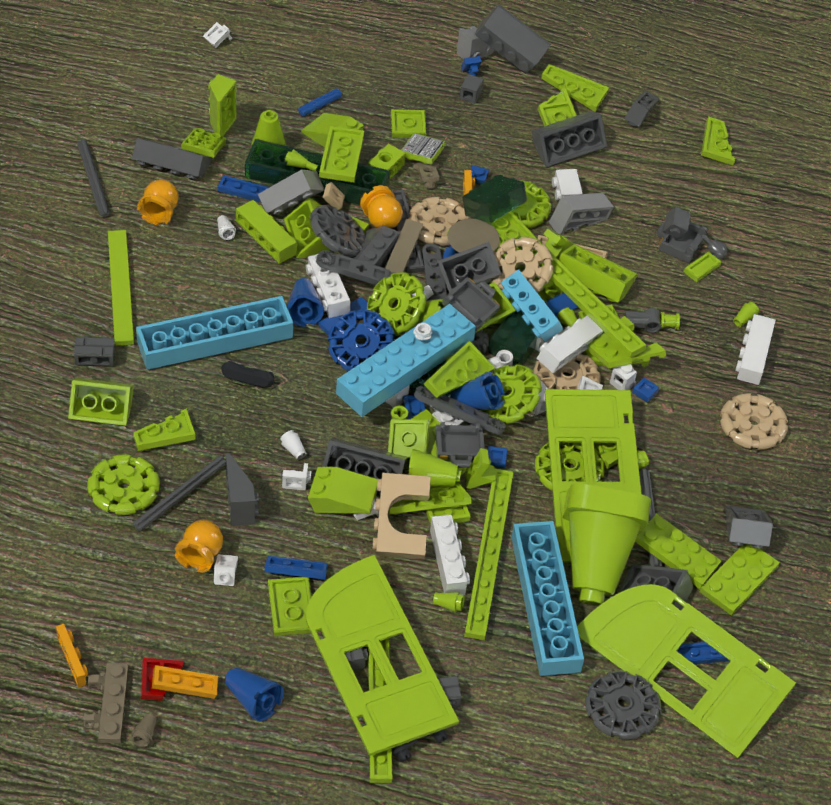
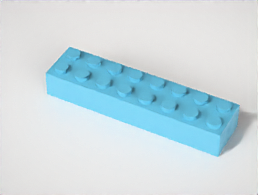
(214, 332)
(404, 361)
(547, 598)

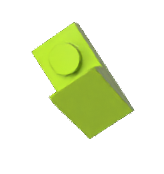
(556, 242)
(480, 470)

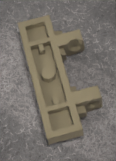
(110, 719)

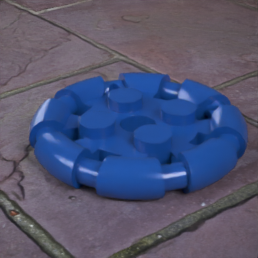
(353, 332)

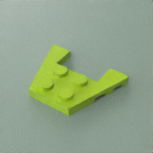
(613, 356)

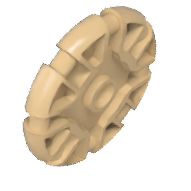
(437, 210)
(524, 257)
(560, 381)
(754, 435)

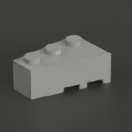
(470, 45)
(291, 191)
(580, 210)

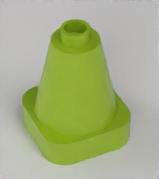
(602, 536)

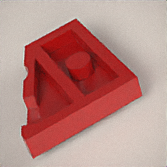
(148, 665)

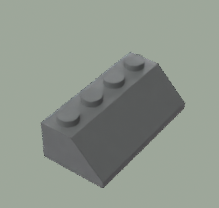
(512, 38)
(569, 138)
(170, 157)
(363, 459)

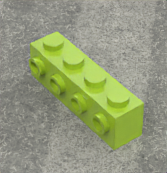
(266, 231)

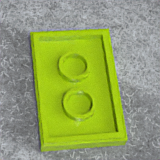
(289, 605)

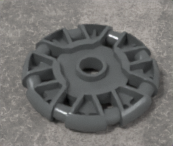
(337, 230)
(621, 715)

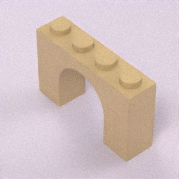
(390, 541)

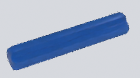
(319, 102)

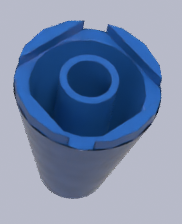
(305, 303)
(481, 393)
(254, 693)

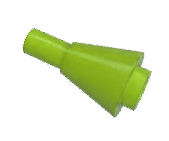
(297, 160)

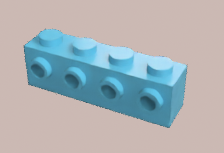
(531, 305)

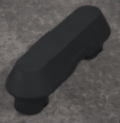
(247, 375)
(402, 750)

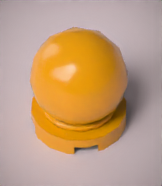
(158, 202)
(381, 207)
(199, 545)

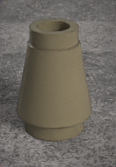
(143, 732)

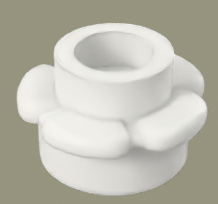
(423, 331)

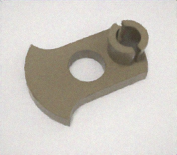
(428, 177)

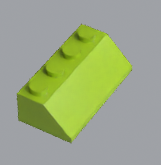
(598, 273)

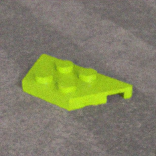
(556, 108)

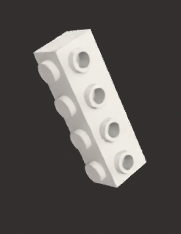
(329, 288)
(568, 344)
(755, 349)
(448, 554)

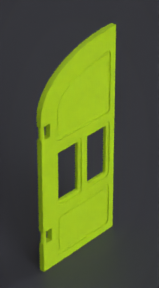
(589, 419)
(360, 611)
(642, 633)

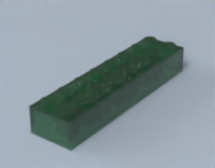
(268, 164)

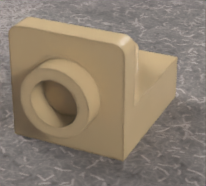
(333, 196)

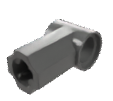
(648, 319)

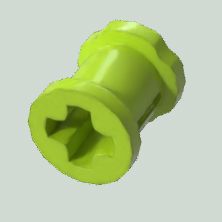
(670, 320)
(402, 415)

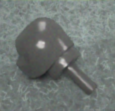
(716, 247)

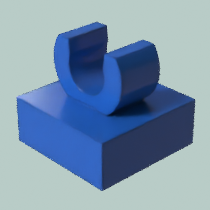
(471, 65)

